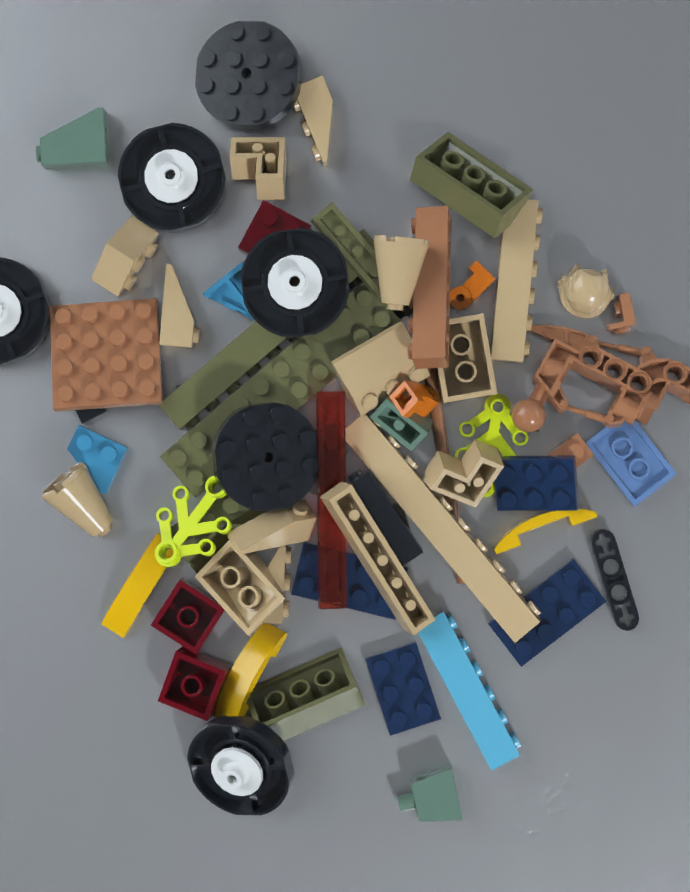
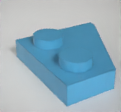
(229, 291)
(99, 455)

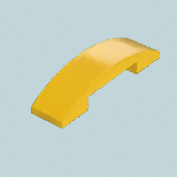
(511, 539)
(135, 590)
(248, 669)

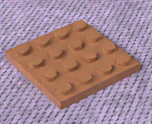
(105, 355)

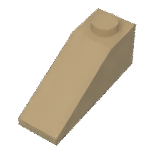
(177, 319)
(275, 529)

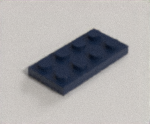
(361, 590)
(563, 601)

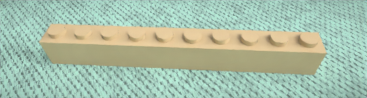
(442, 528)

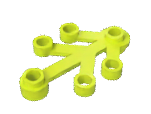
(492, 436)
(189, 526)

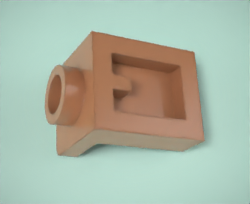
(623, 309)

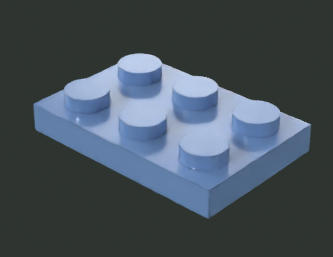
(631, 460)

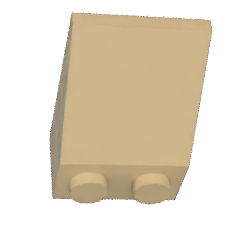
(241, 586)

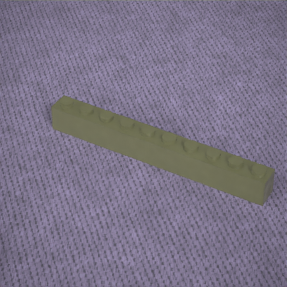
(228, 367)

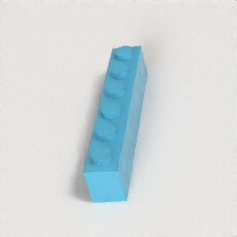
(468, 692)

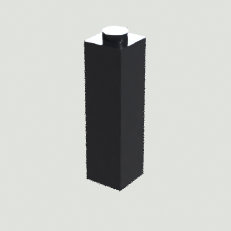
(385, 516)

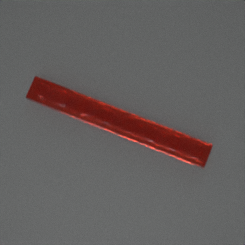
(331, 471)

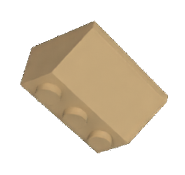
(377, 368)

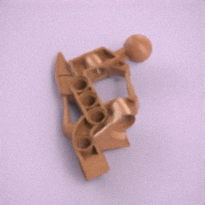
(568, 352)

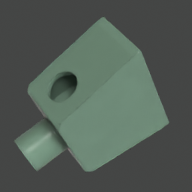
(433, 796)

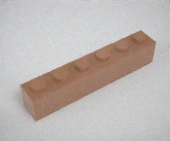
(432, 291)

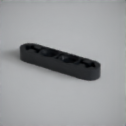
(612, 580)

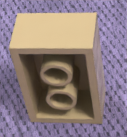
(470, 361)

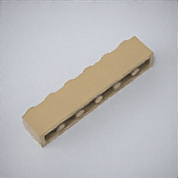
(513, 286)
(377, 558)

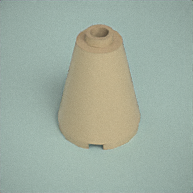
(398, 268)
(79, 500)

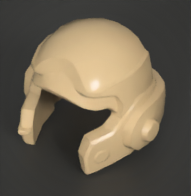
(585, 292)

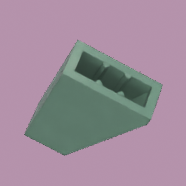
(76, 143)

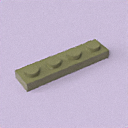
(352, 245)

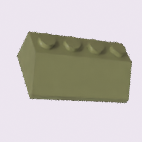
(470, 184)
(220, 508)
(306, 695)

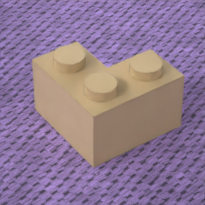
(263, 161)
(125, 256)
(465, 478)

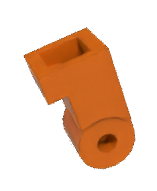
(463, 296)
(419, 399)

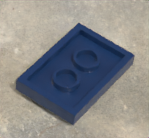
(537, 484)
(403, 688)

